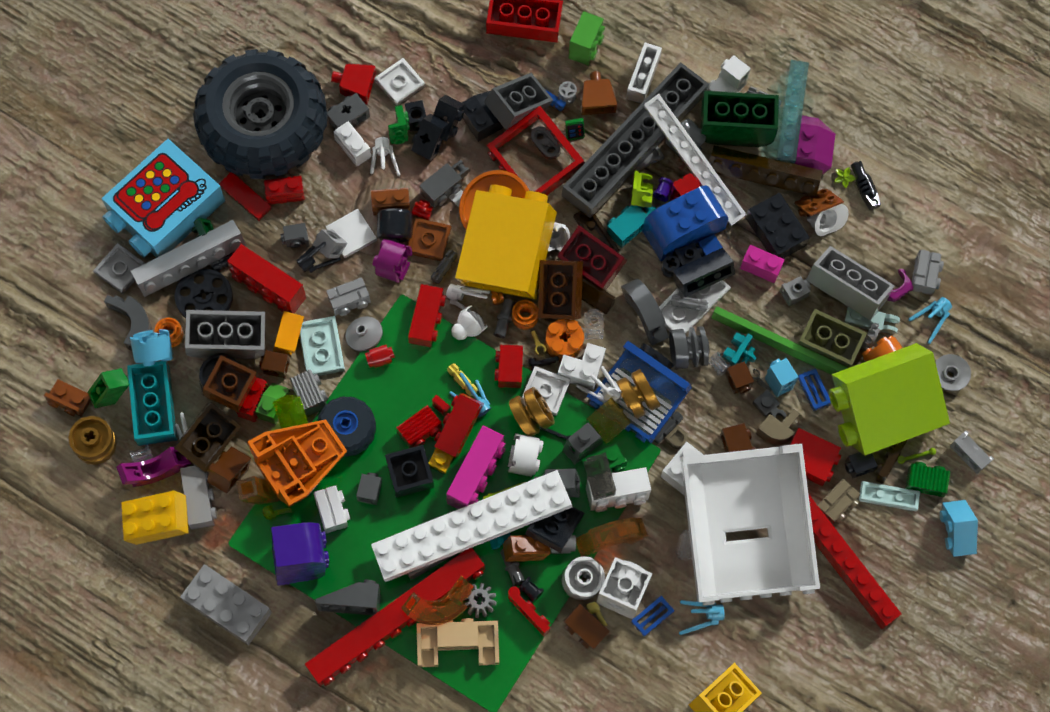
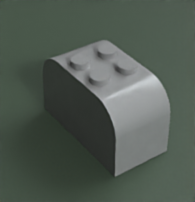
(225, 332)

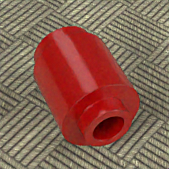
(379, 356)

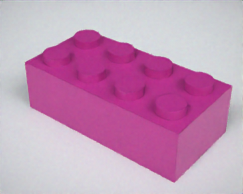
(475, 468)

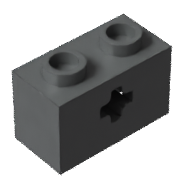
(351, 110)

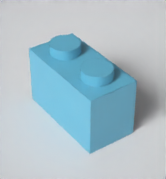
(781, 377)

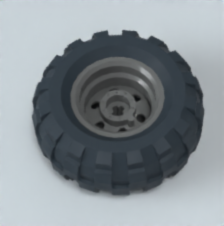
(284, 136)

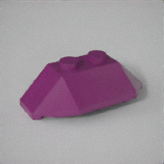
(815, 144)

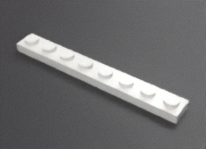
(693, 156)

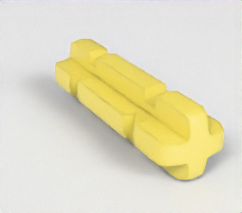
(454, 371)

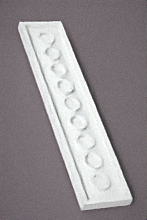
(471, 525)

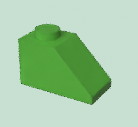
(265, 409)

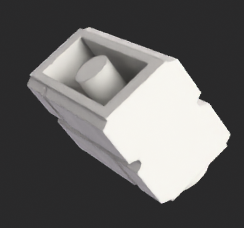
(352, 143)
(331, 510)

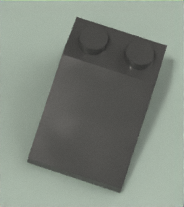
(354, 599)

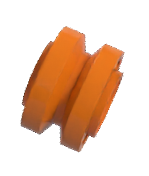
(525, 322)
(171, 324)

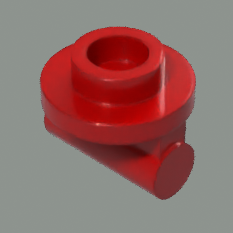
(422, 209)

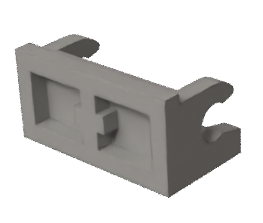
(971, 452)

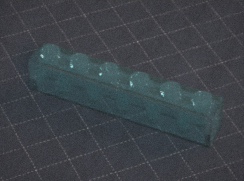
(792, 111)

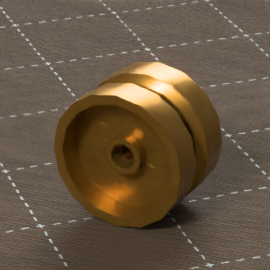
(638, 393)
(531, 412)
(92, 440)

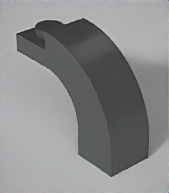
(646, 307)
(134, 311)

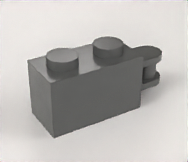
(443, 183)

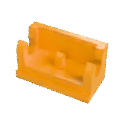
(288, 333)

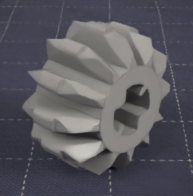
(486, 597)

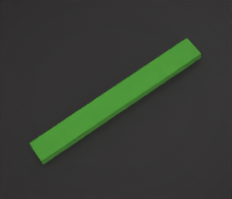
(777, 341)

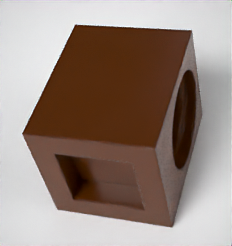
(274, 364)
(739, 378)

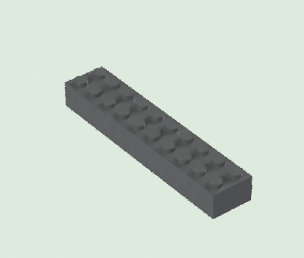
(631, 143)

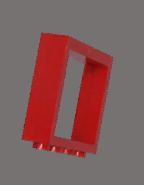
(539, 114)

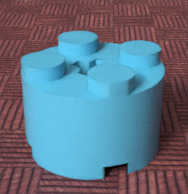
(151, 347)

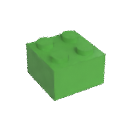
(586, 38)

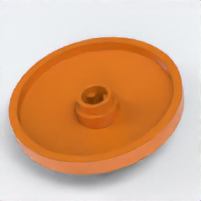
(483, 183)

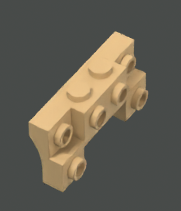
(458, 636)

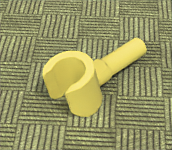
(537, 343)
(594, 608)

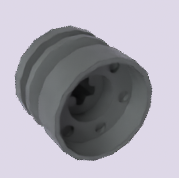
(691, 347)

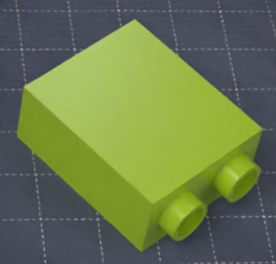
(889, 399)

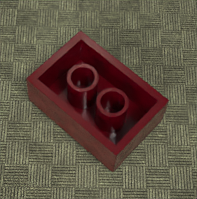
(599, 261)

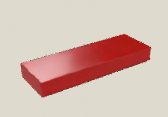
(245, 196)

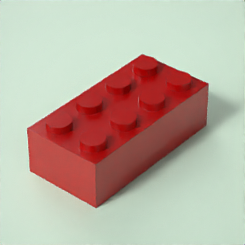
(525, 19)
(266, 279)

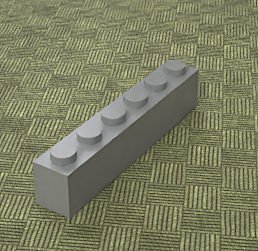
(188, 258)

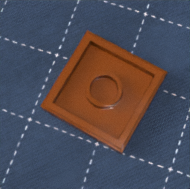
(429, 239)

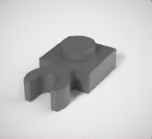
(768, 404)

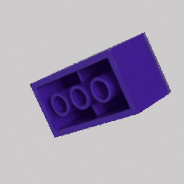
(299, 552)

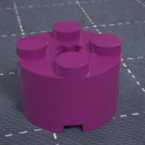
(392, 260)

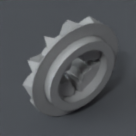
(870, 337)

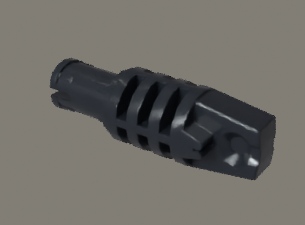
(866, 186)

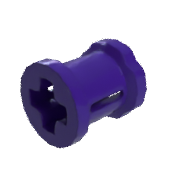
(663, 189)

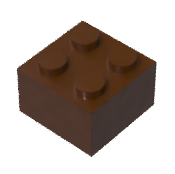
(229, 383)

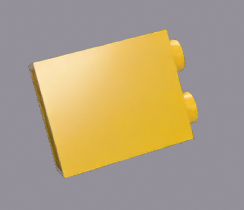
(506, 242)

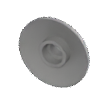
(368, 338)
(958, 367)

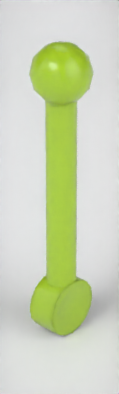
(901, 459)

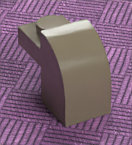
(777, 432)

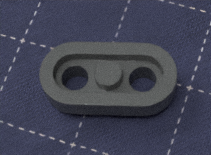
(546, 143)

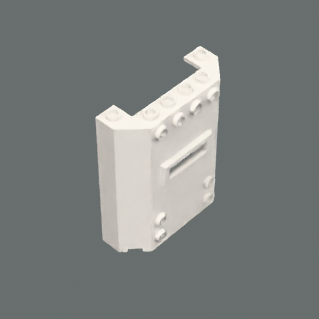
(744, 494)

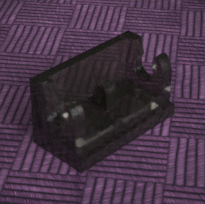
(599, 476)

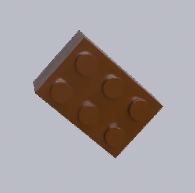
(560, 289)

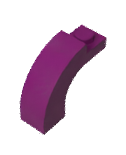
(152, 470)

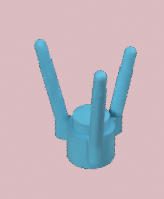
(939, 308)
(483, 399)
(713, 612)

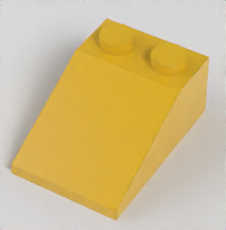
(728, 693)

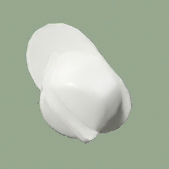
(829, 220)

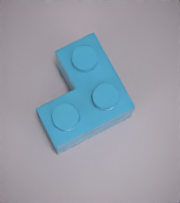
(961, 528)

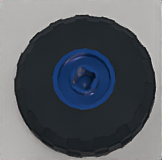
(351, 422)

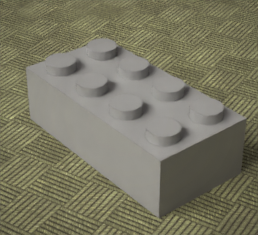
(850, 283)
(226, 604)

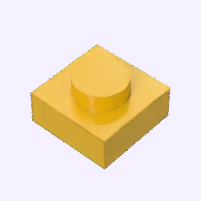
(440, 460)

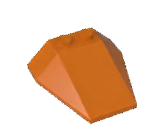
(296, 458)

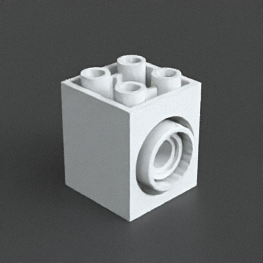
(624, 587)

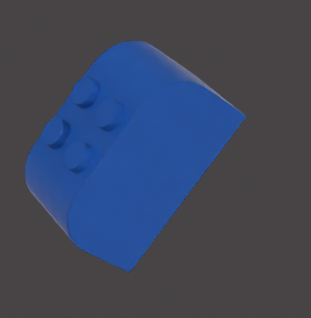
(684, 221)

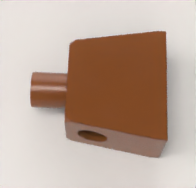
(598, 96)

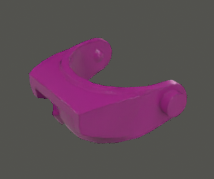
(901, 291)

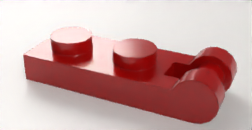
(528, 611)

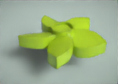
(844, 177)

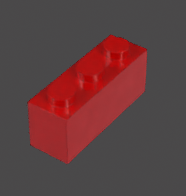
(427, 315)
(458, 424)

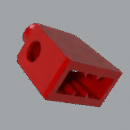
(356, 79)

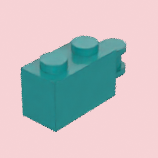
(628, 224)

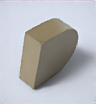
(676, 438)

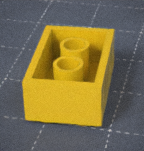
(154, 517)

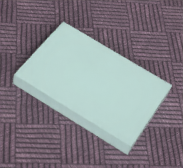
(321, 346)

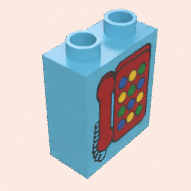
(161, 200)

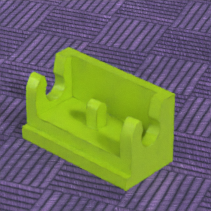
(642, 191)

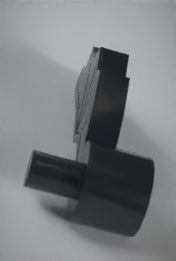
(533, 362)

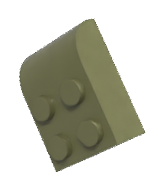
(832, 338)

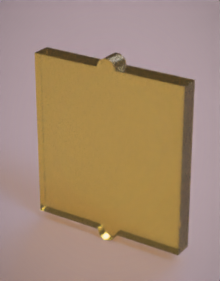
(609, 420)

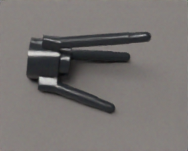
(306, 260)

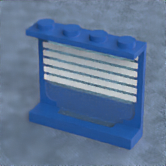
(666, 385)

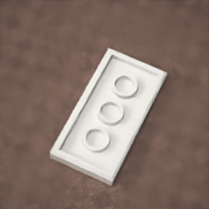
(686, 318)

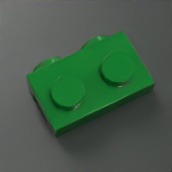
(399, 132)

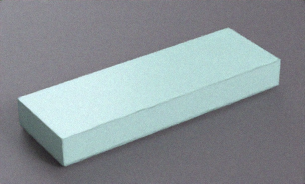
(889, 496)

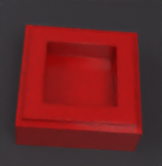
(441, 405)

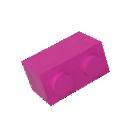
(762, 264)

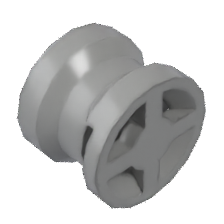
(565, 89)

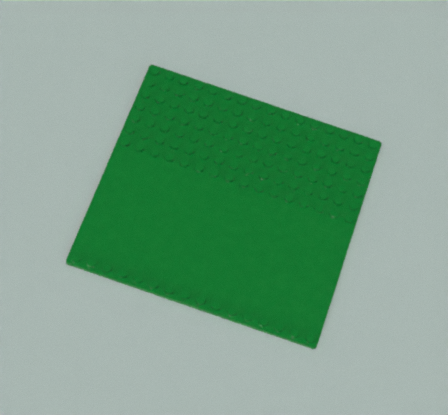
(394, 396)

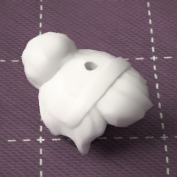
(559, 237)
(468, 324)

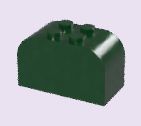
(739, 118)

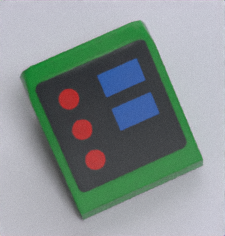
(574, 129)

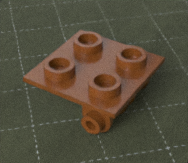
(812, 205)

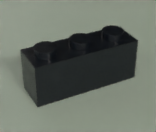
(704, 272)

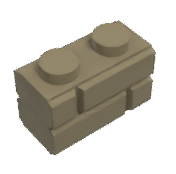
(838, 501)

